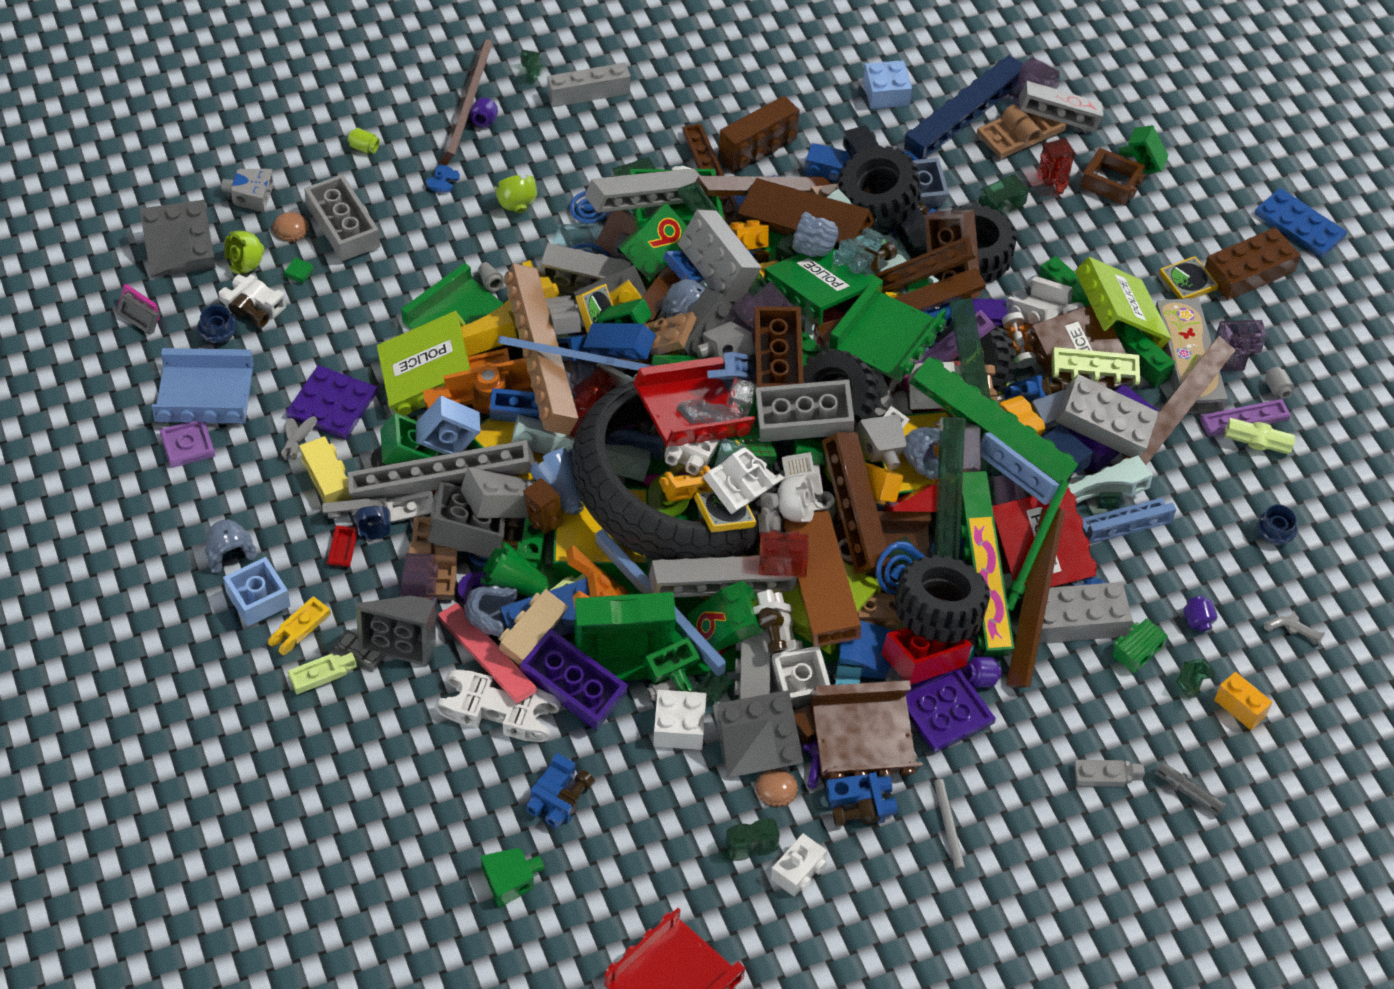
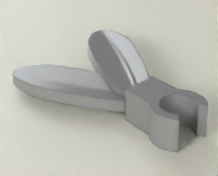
(295, 435)

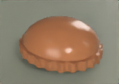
(290, 227)
(776, 788)

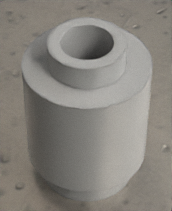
(1279, 383)

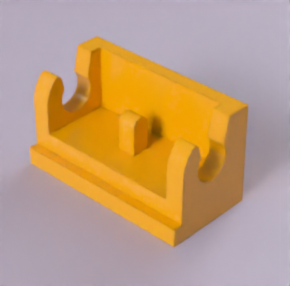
(684, 486)

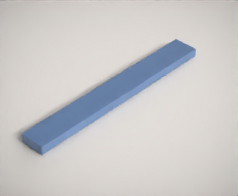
(642, 583)

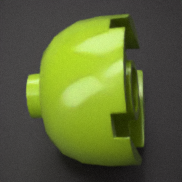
(516, 193)
(243, 251)

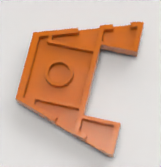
(598, 581)

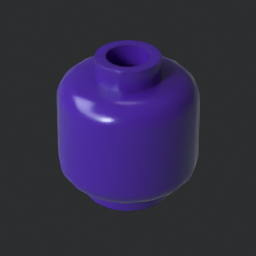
(483, 112)
(1200, 613)
(982, 672)

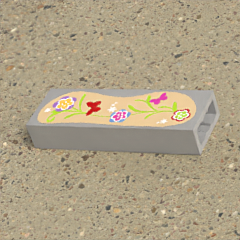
(1188, 343)

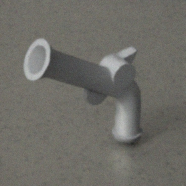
(1294, 627)

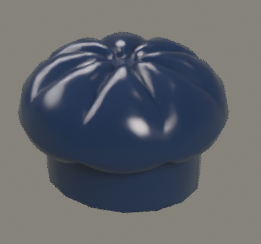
(216, 324)
(1277, 525)

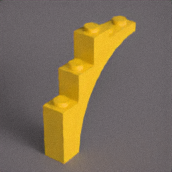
(485, 332)

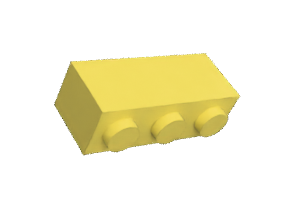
(325, 470)

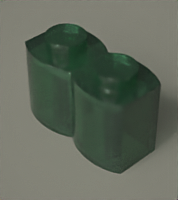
(758, 839)

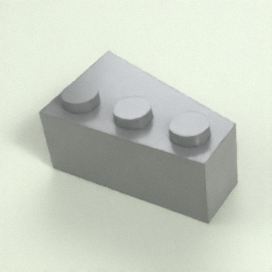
(495, 494)

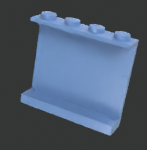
(204, 385)

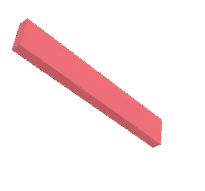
(487, 654)

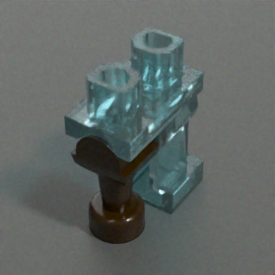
(864, 252)

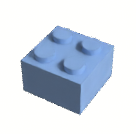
(887, 84)
(447, 426)
(256, 591)

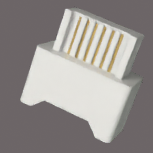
(802, 465)

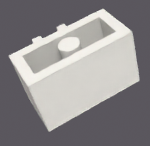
(799, 865)

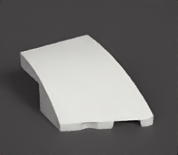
(741, 480)

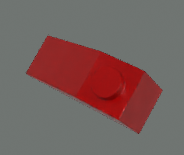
(920, 500)

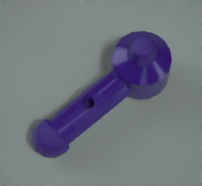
(815, 765)

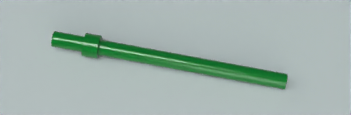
(1018, 587)

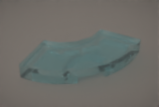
(701, 412)

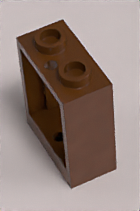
(1109, 188)

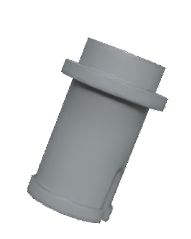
(652, 690)

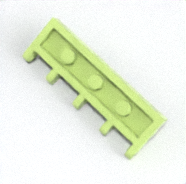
(1095, 364)

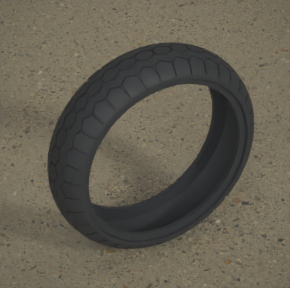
(625, 515)

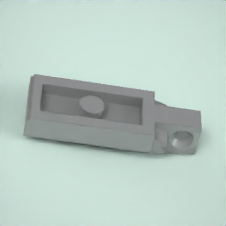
(336, 509)
(769, 517)
(1107, 772)

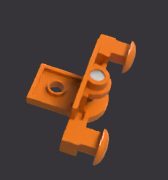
(476, 385)

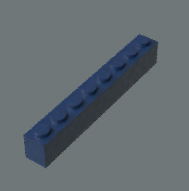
(963, 108)

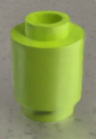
(363, 140)

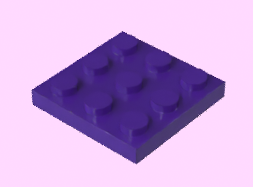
(334, 401)
(947, 709)

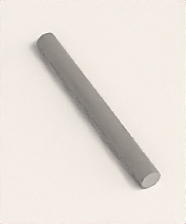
(949, 825)

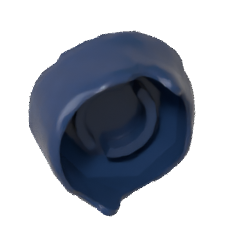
(373, 522)

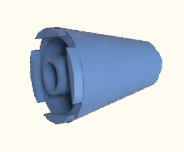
(558, 473)

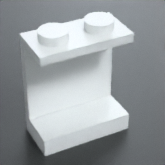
(1044, 303)

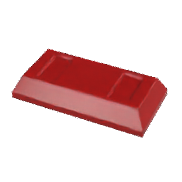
(342, 546)

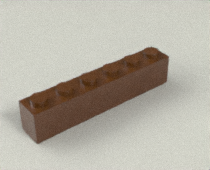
(855, 501)

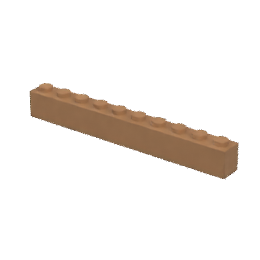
(545, 369)

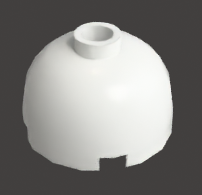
(795, 498)

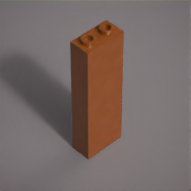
(826, 589)

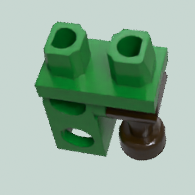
(533, 540)

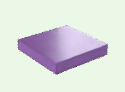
(187, 443)

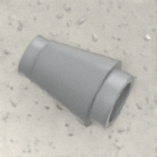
(491, 277)

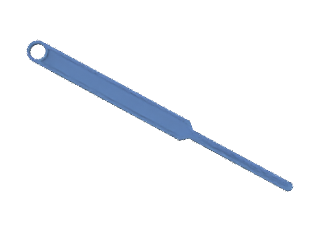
(578, 354)

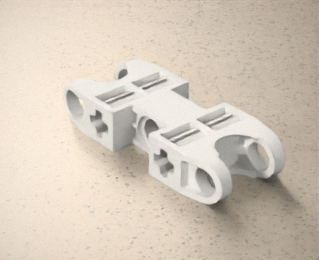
(483, 701)

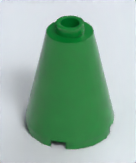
(511, 570)

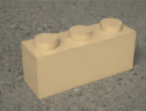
(532, 625)

